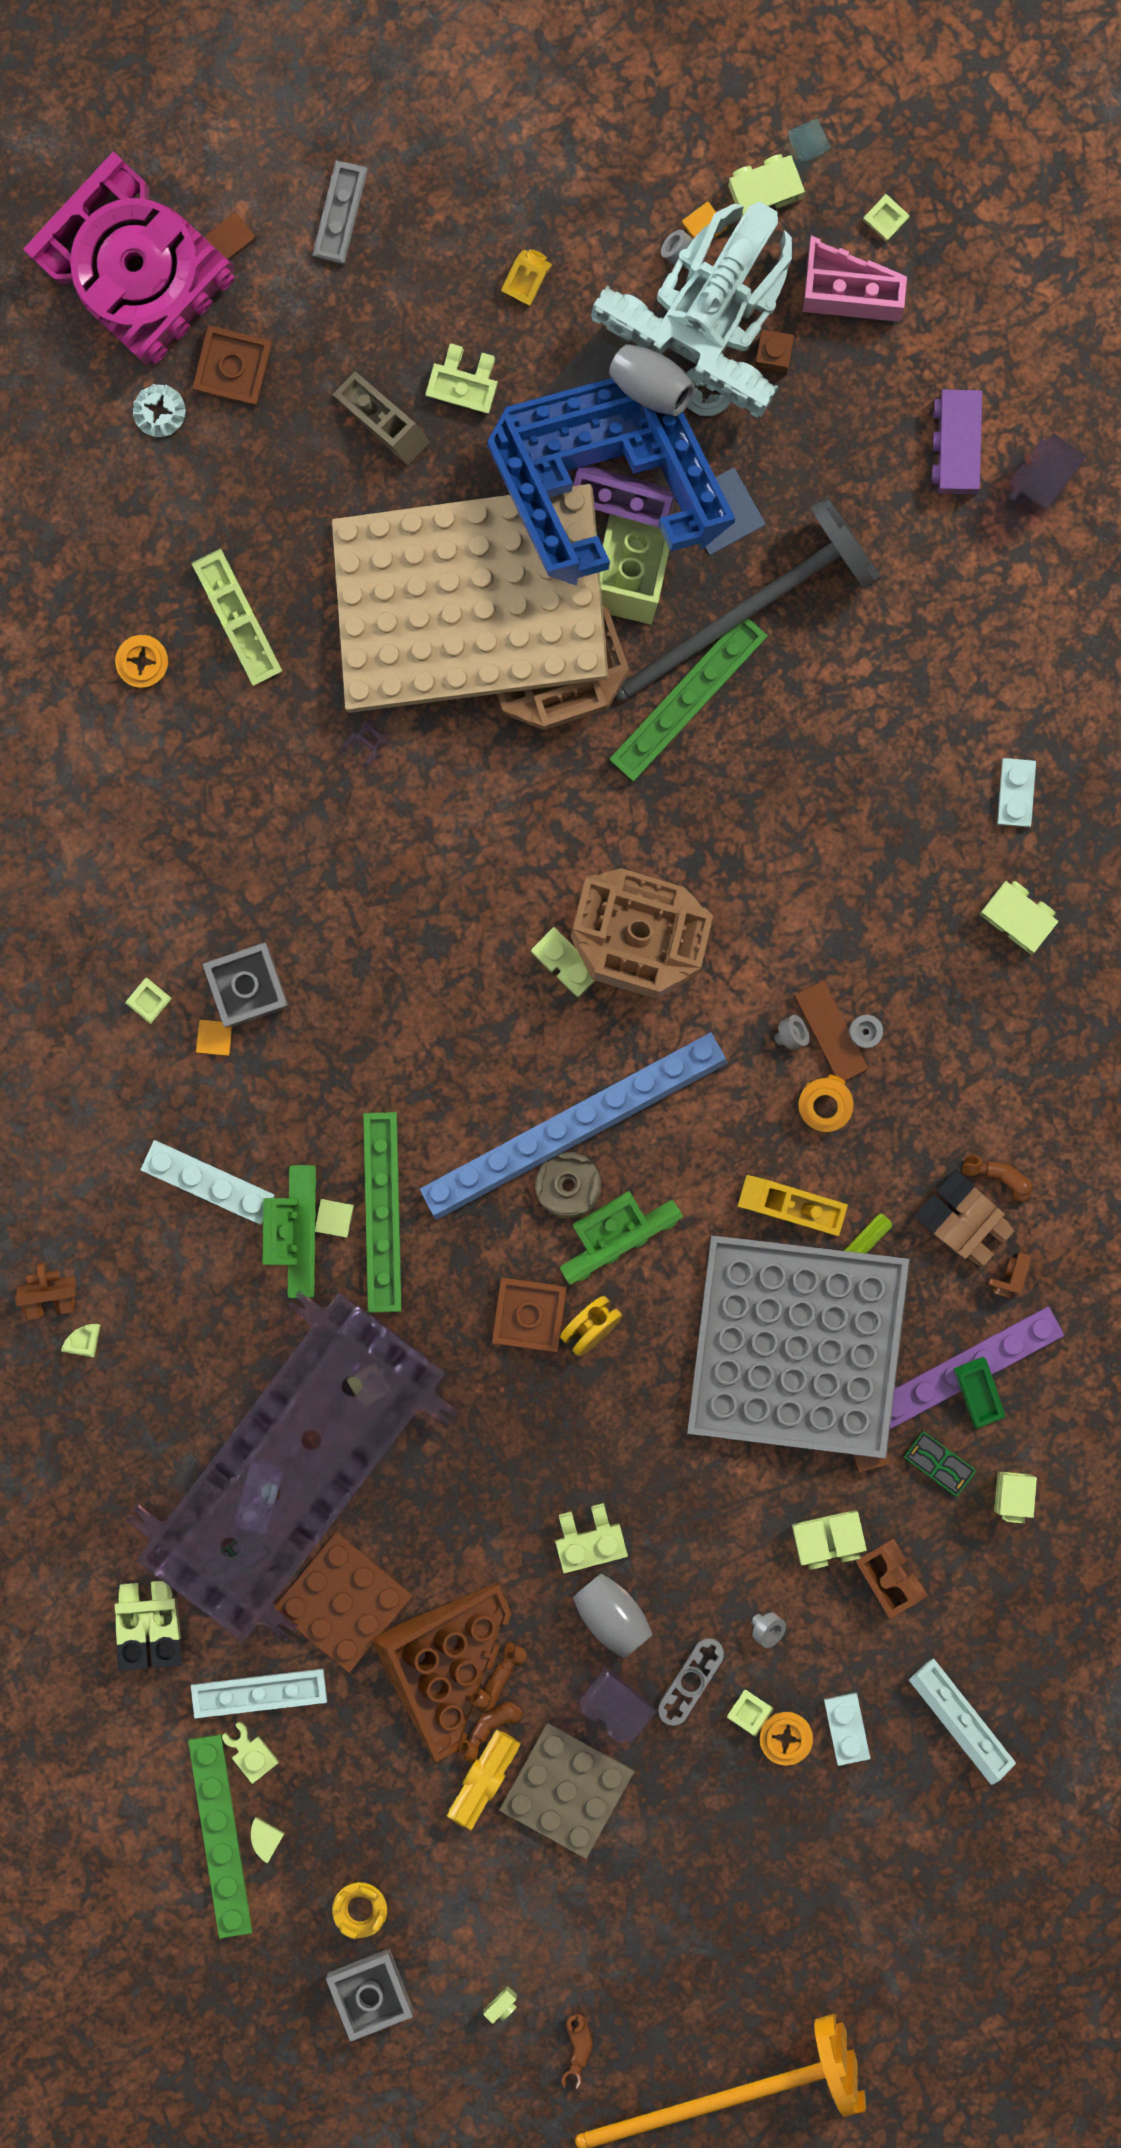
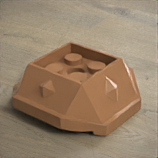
(566, 703)
(640, 932)

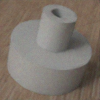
(674, 244)
(872, 1027)
(792, 1033)
(768, 1629)

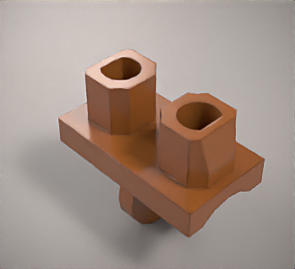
(43, 1288)

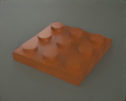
(343, 1601)

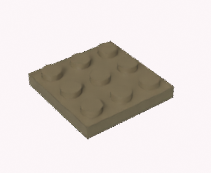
(566, 1790)

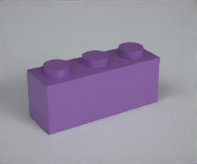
(958, 441)
(626, 495)

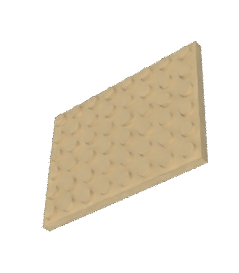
(461, 604)

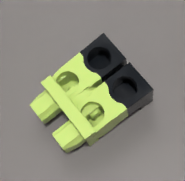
(149, 1617)

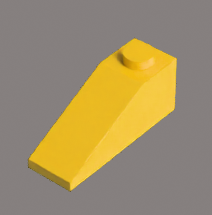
(792, 1205)

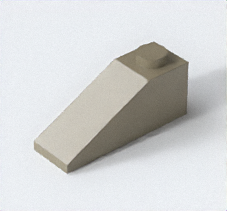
(382, 418)

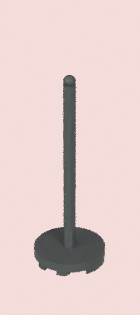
(843, 544)

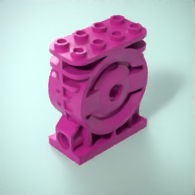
(198, 274)

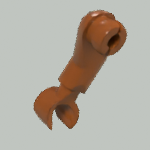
(1020, 1185)
(487, 1698)
(487, 1721)
(582, 2045)

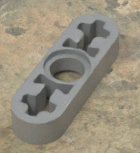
(686, 1707)

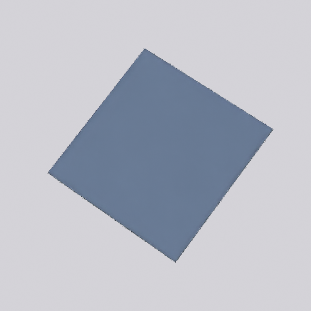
(745, 512)

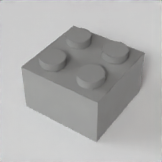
(245, 985)
(369, 1995)

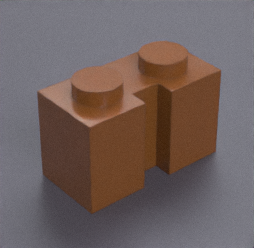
(888, 1579)

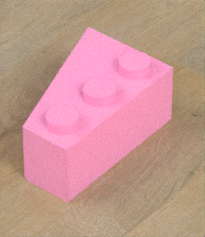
(850, 286)

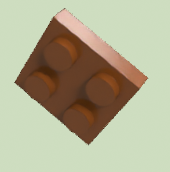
(232, 365)
(529, 1314)

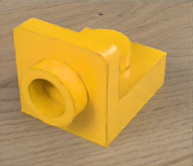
(526, 276)

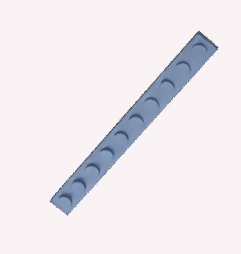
(573, 1126)

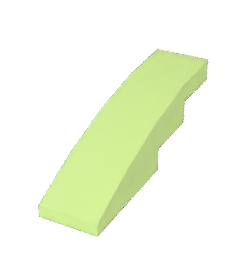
(236, 617)

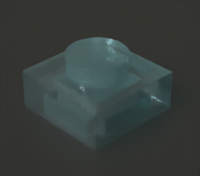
(809, 140)

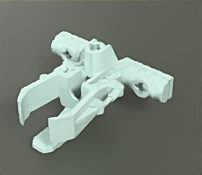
(710, 306)

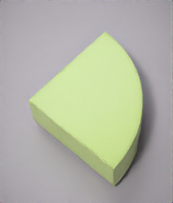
(83, 1340)
(265, 1838)

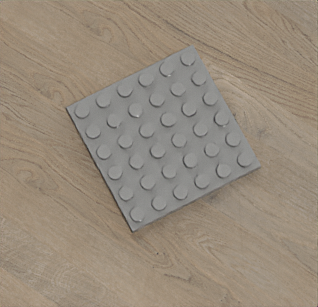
(798, 1346)

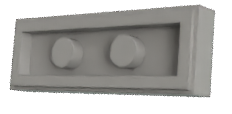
(340, 212)

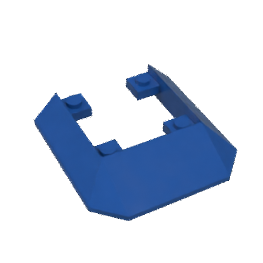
(588, 425)

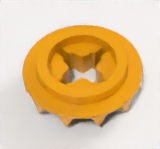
(131, 649)
(796, 1750)

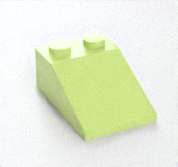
(635, 570)

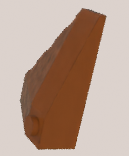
(441, 1662)

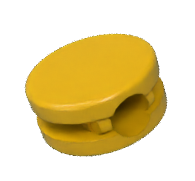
(592, 1325)

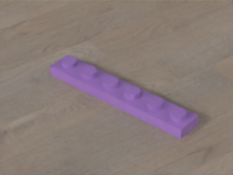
(999, 1351)

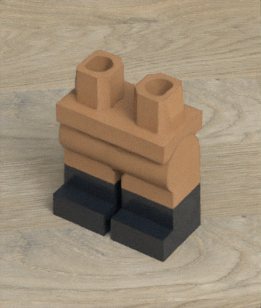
(975, 1219)

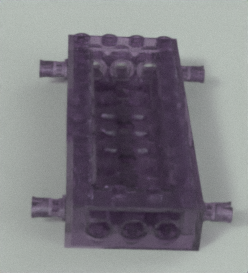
(270, 1450)

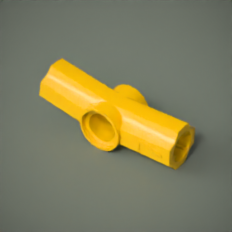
(483, 1779)

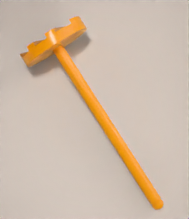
(836, 2066)

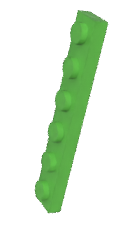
(687, 699)
(382, 1212)
(220, 1836)

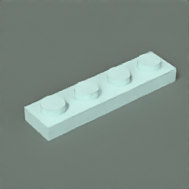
(206, 1181)
(259, 1693)
(962, 1721)

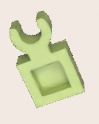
(253, 1756)

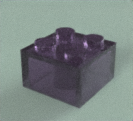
(1050, 471)
(617, 1705)

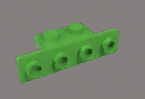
(291, 1230)
(614, 1231)

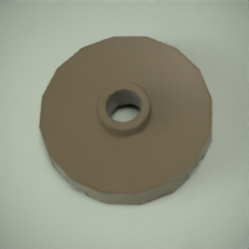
(564, 1169)

